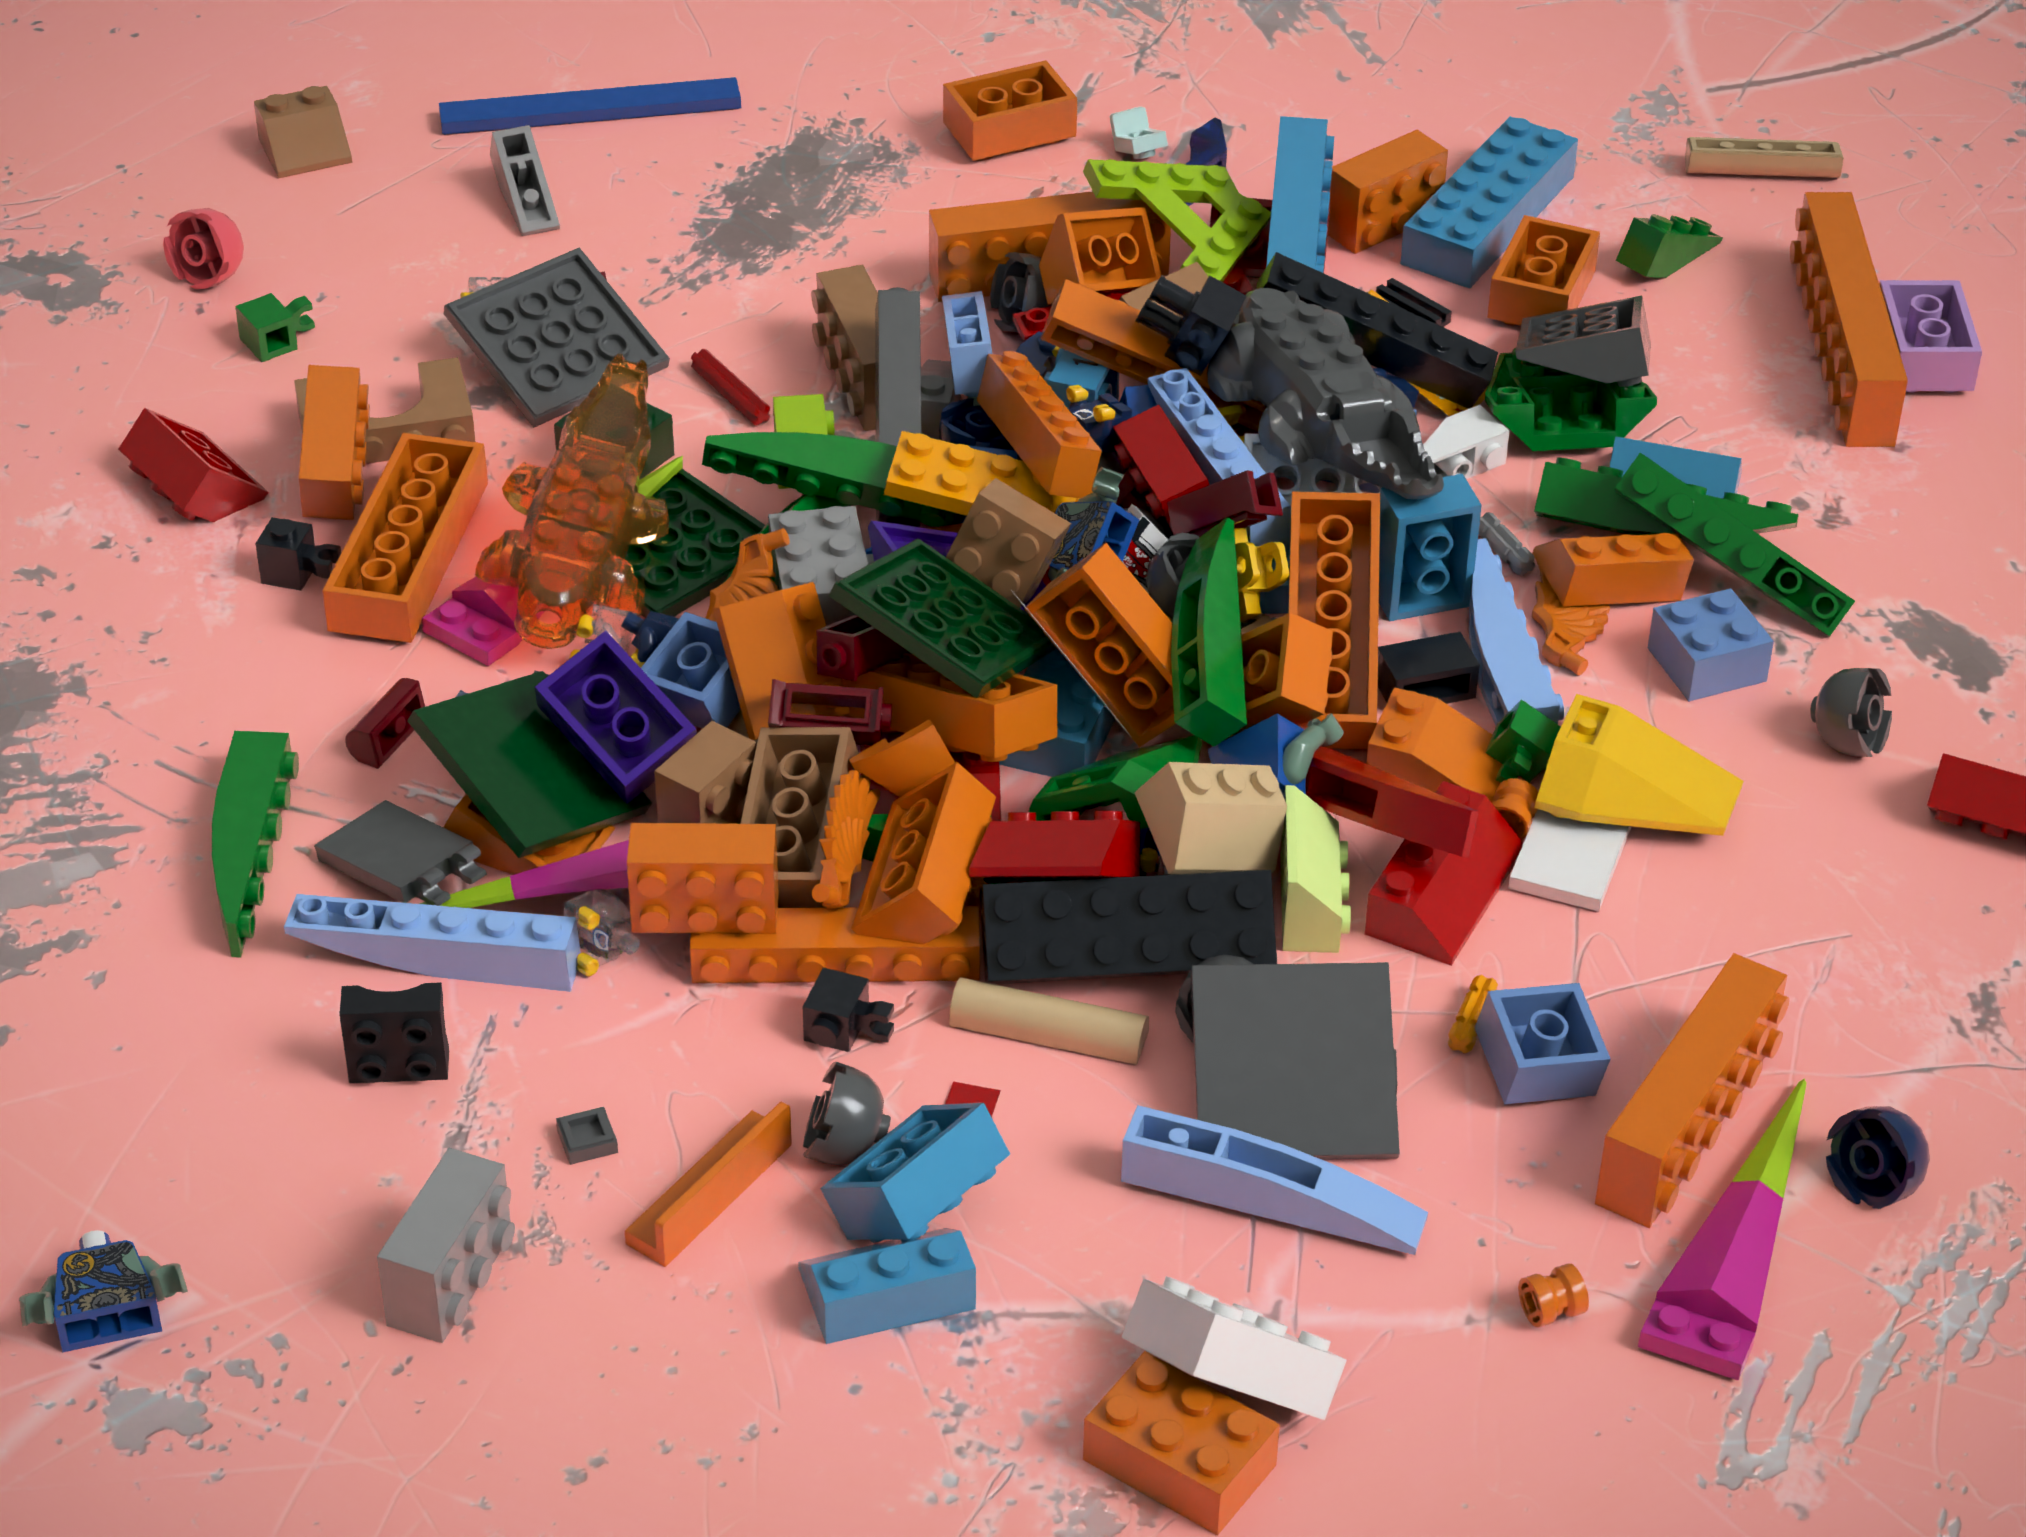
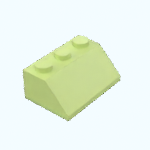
(1312, 877)

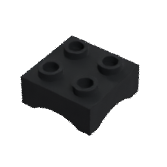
(394, 1034)

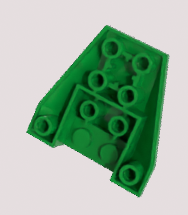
(1563, 409)
(1112, 780)

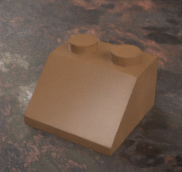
(302, 131)

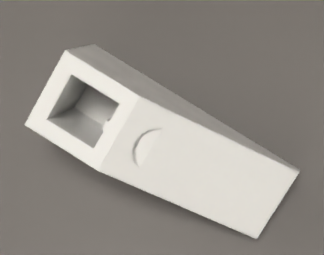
(1468, 443)

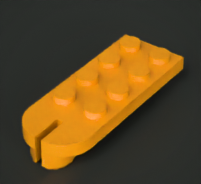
(954, 474)

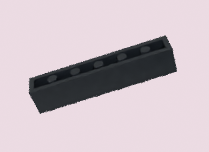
(1392, 336)

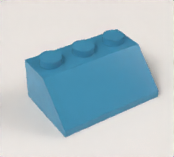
(1694, 467)
(890, 1284)

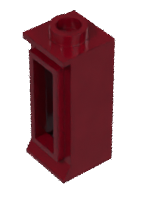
(1236, 497)
(853, 649)
(865, 731)

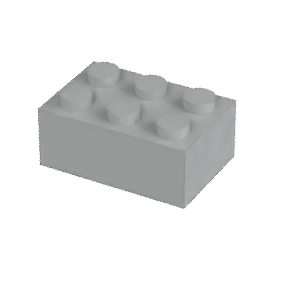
(821, 550)
(445, 1245)

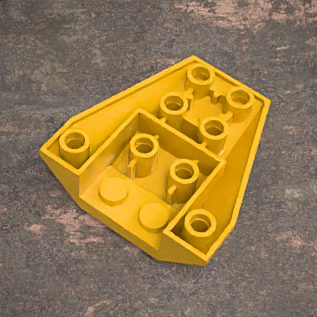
(1631, 774)

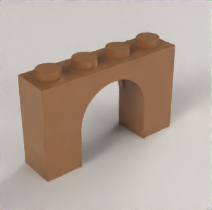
(440, 412)

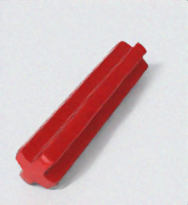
(730, 387)

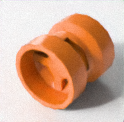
(1516, 803)
(1553, 1295)

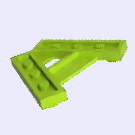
(1166, 189)

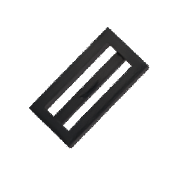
(1414, 302)

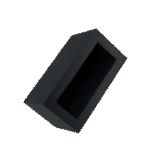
(1430, 666)

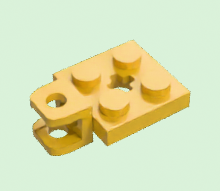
(1256, 571)

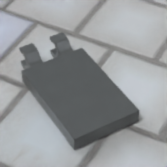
(400, 854)

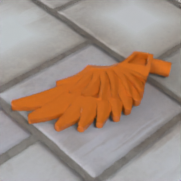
(752, 572)
(1566, 627)
(844, 838)

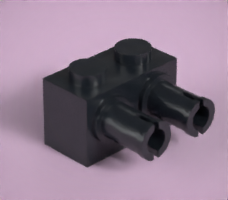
(1202, 319)

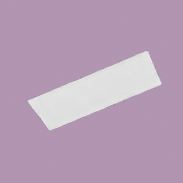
(1080, 674)

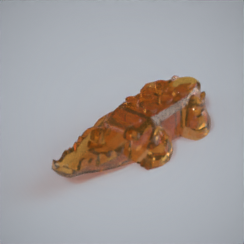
(581, 514)

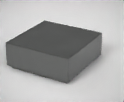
(587, 1135)

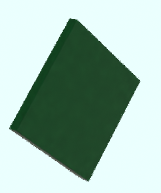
(697, 549)
(944, 617)
(520, 767)

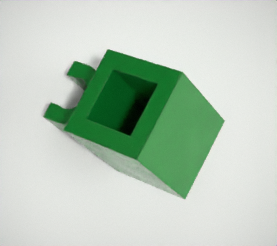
(270, 327)
(1522, 742)

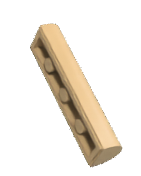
(1763, 157)
(1048, 1020)

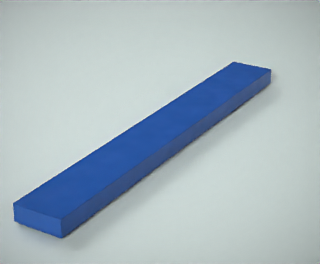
(589, 105)

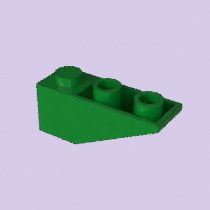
(1663, 245)

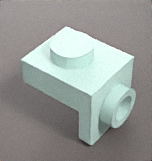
(1133, 135)

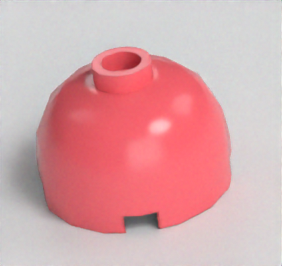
(203, 247)

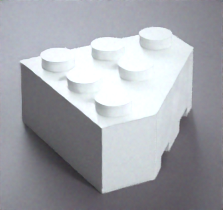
(1234, 1346)

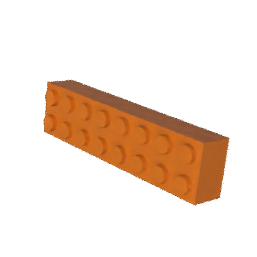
(1848, 320)

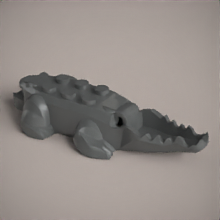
(1320, 394)

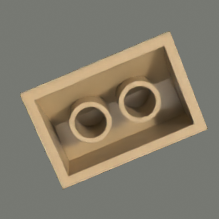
(1214, 816)

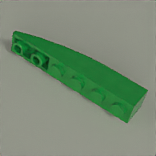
(818, 464)
(1591, 501)
(1733, 544)
(1208, 640)
(246, 823)

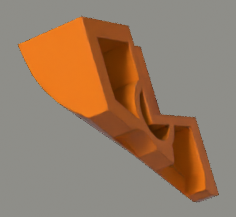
(906, 760)

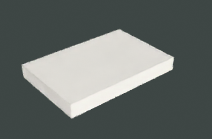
(1568, 860)

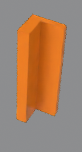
(711, 1185)

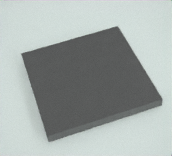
(552, 334)
(1298, 1055)

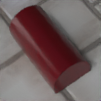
(385, 724)

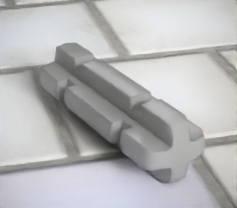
(1506, 544)

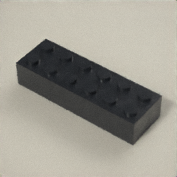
(1124, 925)

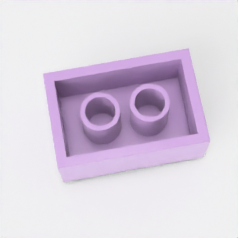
(1933, 334)

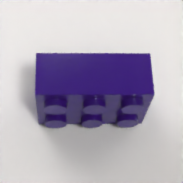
(614, 715)

